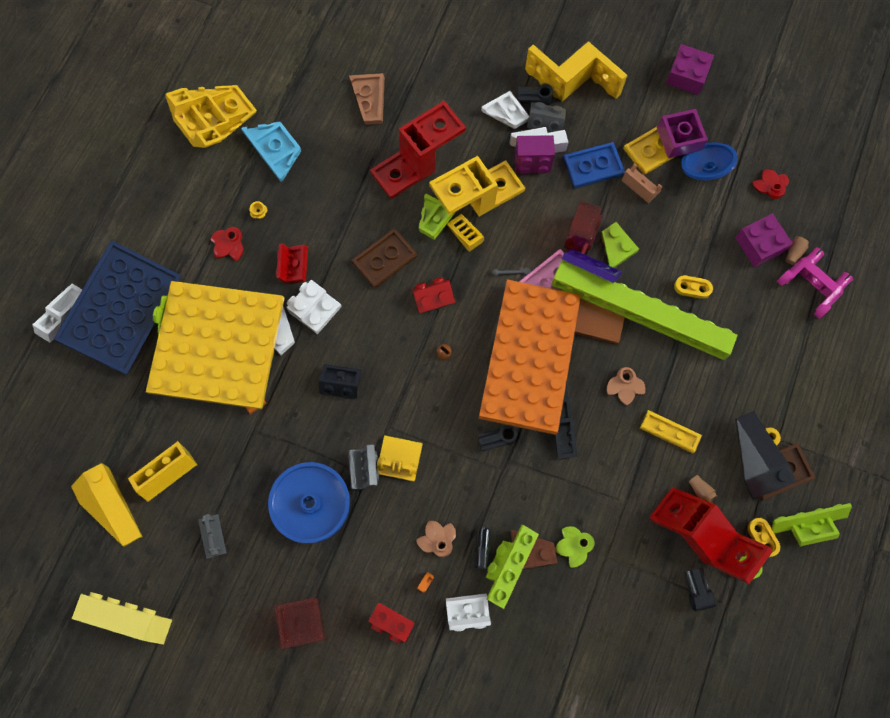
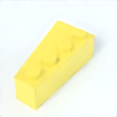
(122, 619)

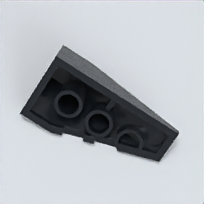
(762, 460)

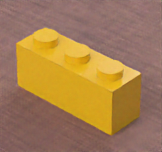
(162, 471)

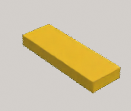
(670, 431)

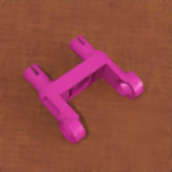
(821, 281)

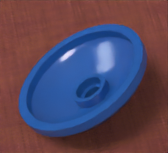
(711, 163)

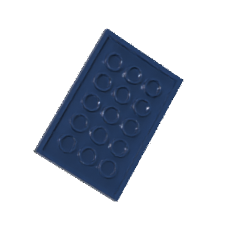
(116, 308)

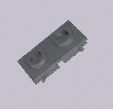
(212, 535)

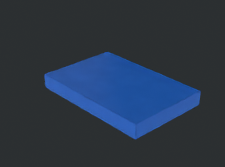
(593, 165)

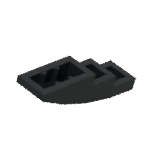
(565, 439)

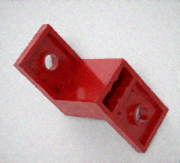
(417, 148)
(711, 535)

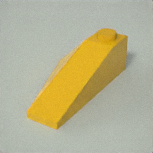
(103, 500)

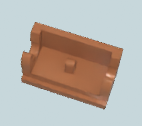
(641, 184)

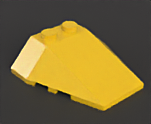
(209, 114)

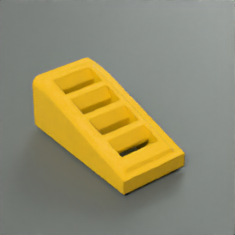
(469, 245)

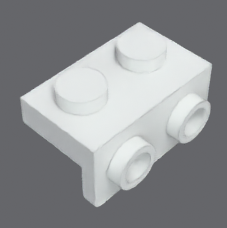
(468, 612)

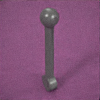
(526, 271)

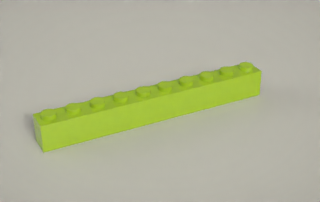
(645, 310)

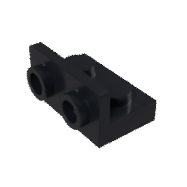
(339, 381)

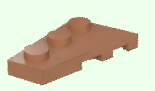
(370, 96)

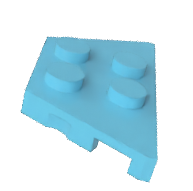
(274, 146)

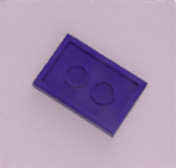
(592, 265)

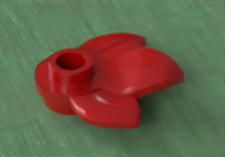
(772, 184)
(226, 245)

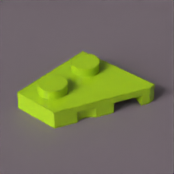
(433, 217)
(617, 245)

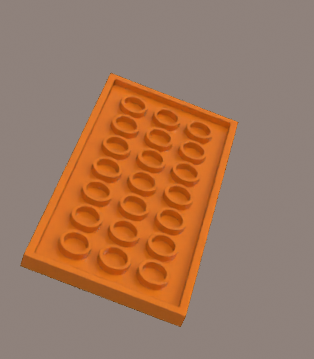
(530, 357)

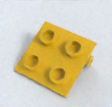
(399, 458)

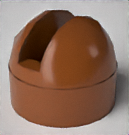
(441, 354)

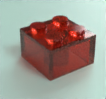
(584, 227)
(300, 623)

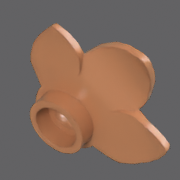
(625, 388)
(435, 536)

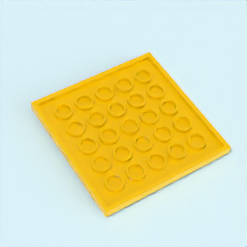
(215, 345)

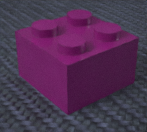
(690, 69)
(682, 133)
(534, 154)
(763, 240)

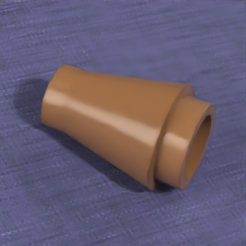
(796, 250)
(702, 489)

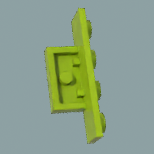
(814, 525)
(509, 564)

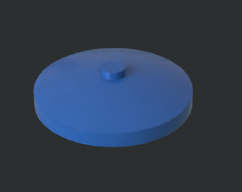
(309, 503)

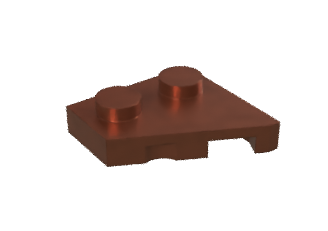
(542, 553)

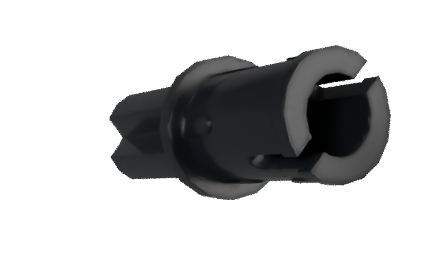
(483, 548)

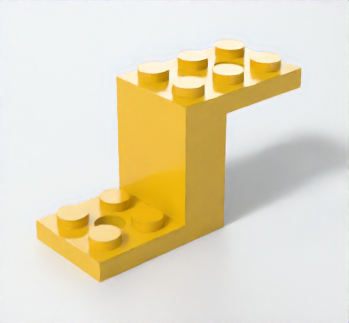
(575, 71)
(477, 186)

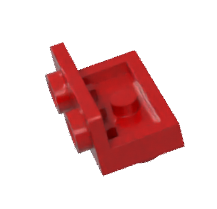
(292, 264)
(433, 295)
(391, 622)

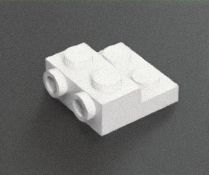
(313, 306)

